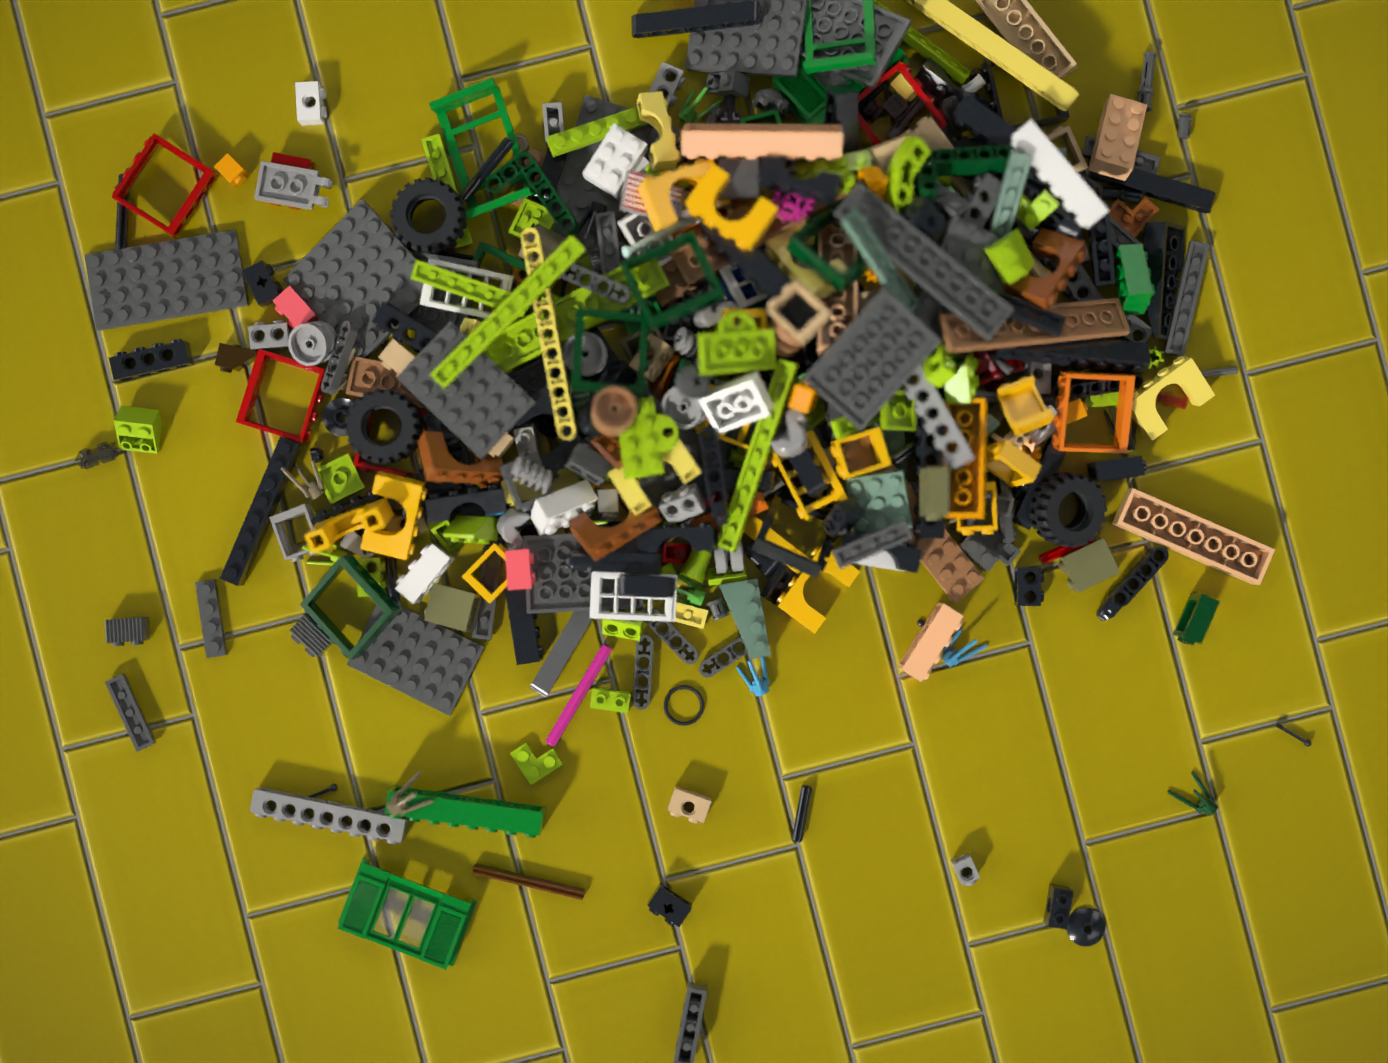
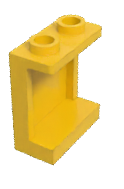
(1023, 406)

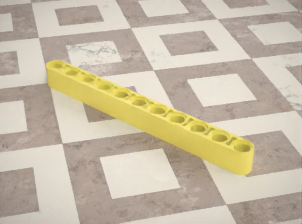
(998, 51)
(549, 344)

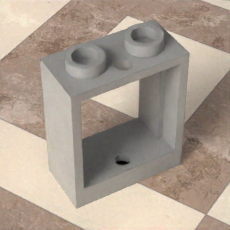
(277, 523)

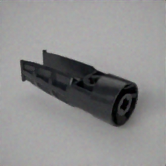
(1059, 219)

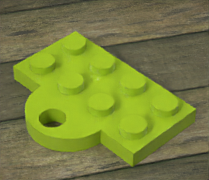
(736, 347)
(644, 441)

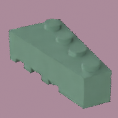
(746, 609)

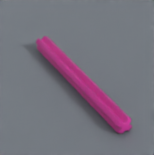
(578, 695)

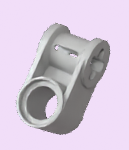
(353, 541)

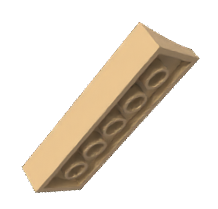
(1028, 34)

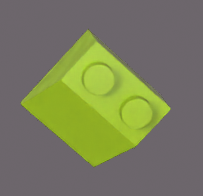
(1010, 257)

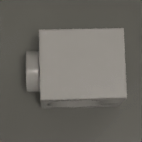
(965, 861)

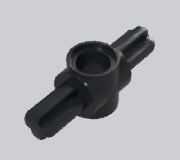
(729, 115)

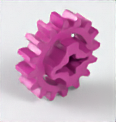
(785, 205)

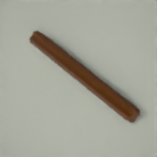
(528, 881)

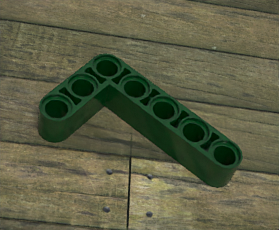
(959, 162)
(539, 187)

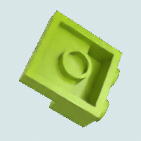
(898, 413)

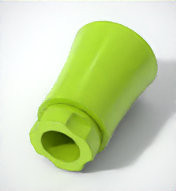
(696, 565)

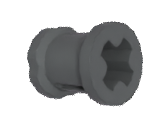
(717, 609)

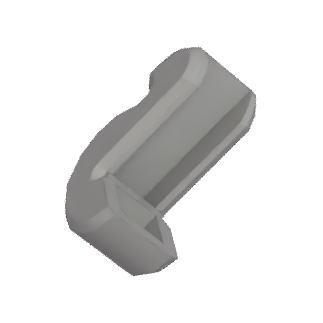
(711, 315)
(798, 437)
(507, 528)

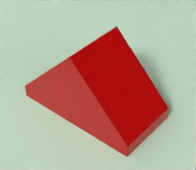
(675, 552)

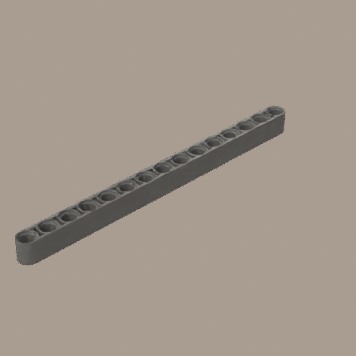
(563, 648)

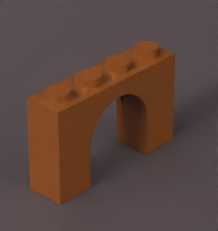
(1044, 291)
(441, 467)
(601, 541)

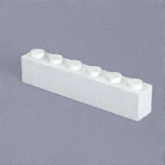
(1059, 175)

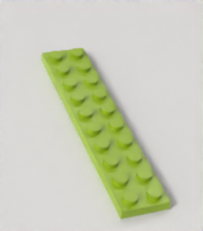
(522, 339)

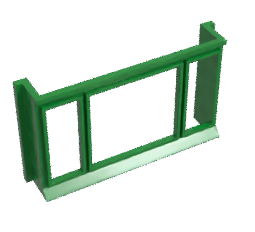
(846, 61)
(459, 99)

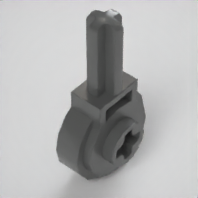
(691, 383)

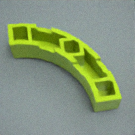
(901, 172)

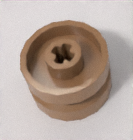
(785, 343)
(617, 400)

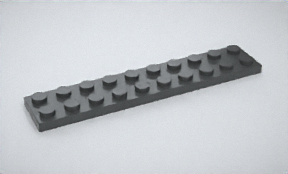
(929, 264)

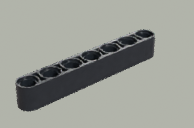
(696, 19)
(1161, 189)

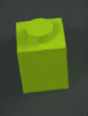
(438, 529)

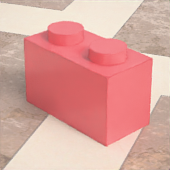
(294, 308)
(519, 569)

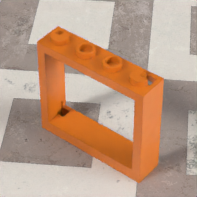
(1123, 413)

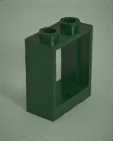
(1195, 618)

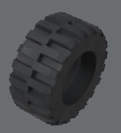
(411, 199)
(360, 414)
(1088, 517)

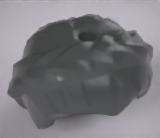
(771, 100)

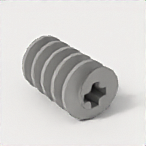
(687, 344)
(531, 474)

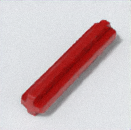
(1057, 552)

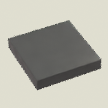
(743, 178)

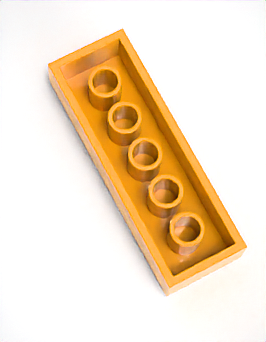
(968, 483)

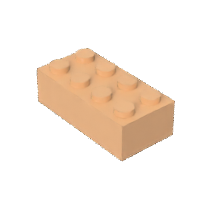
(1117, 137)
(930, 641)

